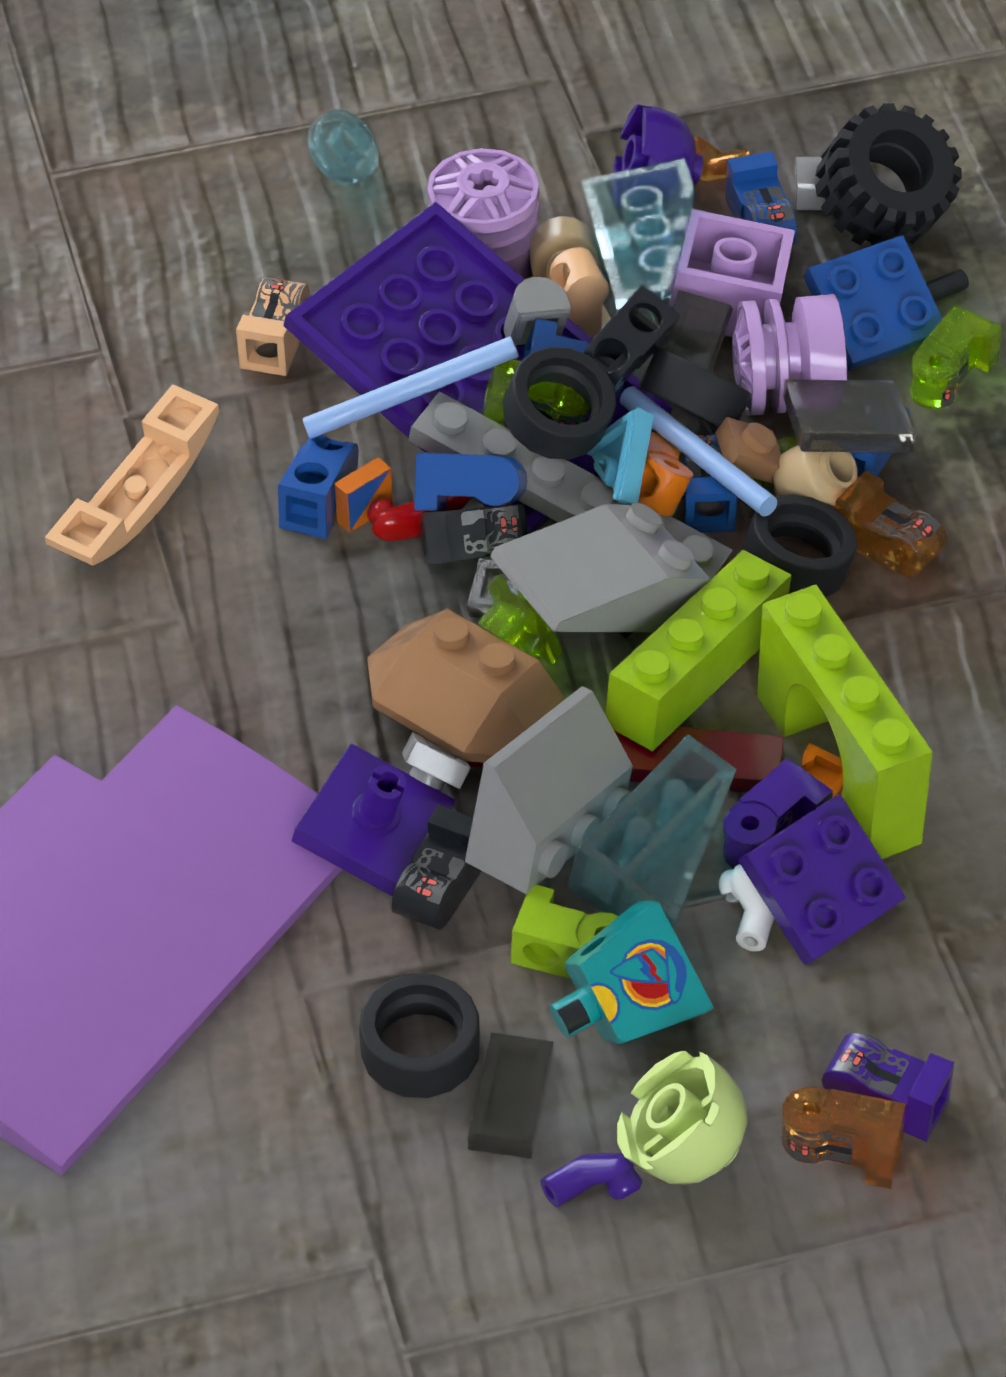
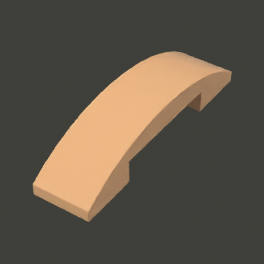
(142, 482)

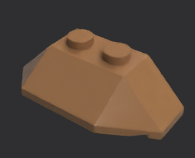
(459, 685)

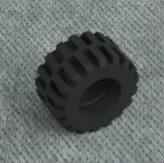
(911, 151)

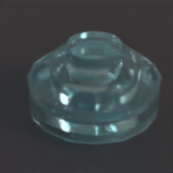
(343, 147)

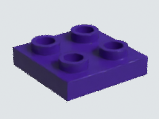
(822, 879)

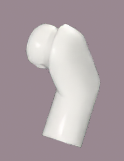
(757, 918)

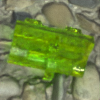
(519, 623)

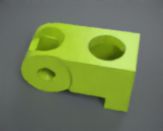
(551, 933)

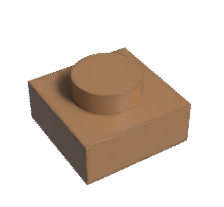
(749, 448)

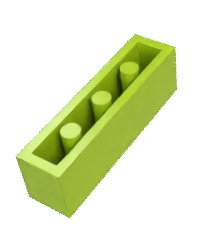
(693, 651)

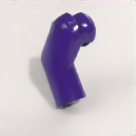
(589, 1171)

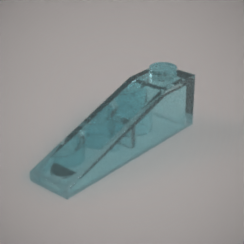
(640, 226)

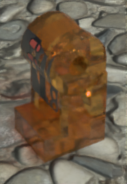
(889, 529)
(845, 1130)

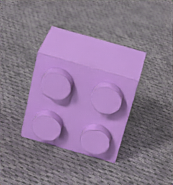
(733, 261)

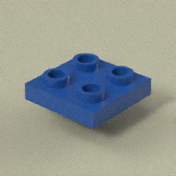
(879, 299)

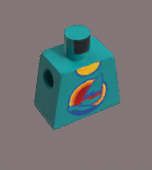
(631, 979)

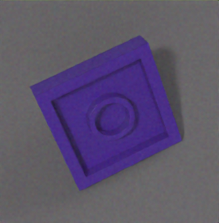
(369, 818)

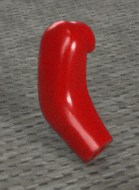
(402, 521)

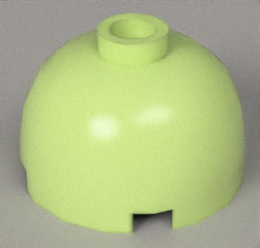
(685, 1120)

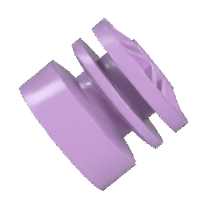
(492, 198)
(776, 350)

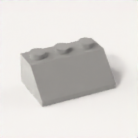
(547, 793)

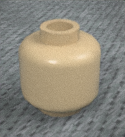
(557, 236)
(814, 474)

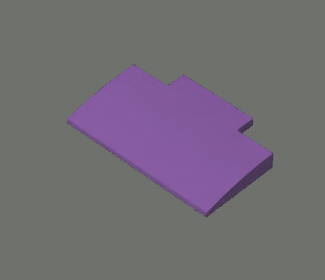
(135, 919)

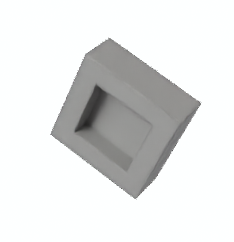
(434, 764)

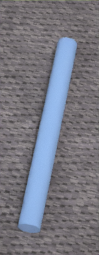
(410, 387)
(702, 453)

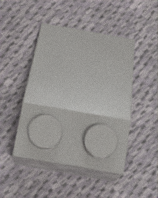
(603, 570)

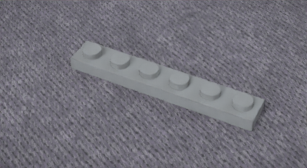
(553, 485)

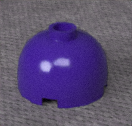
(657, 138)

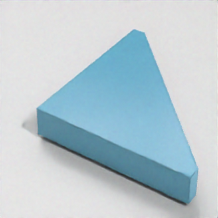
(623, 454)

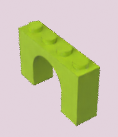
(819, 674)

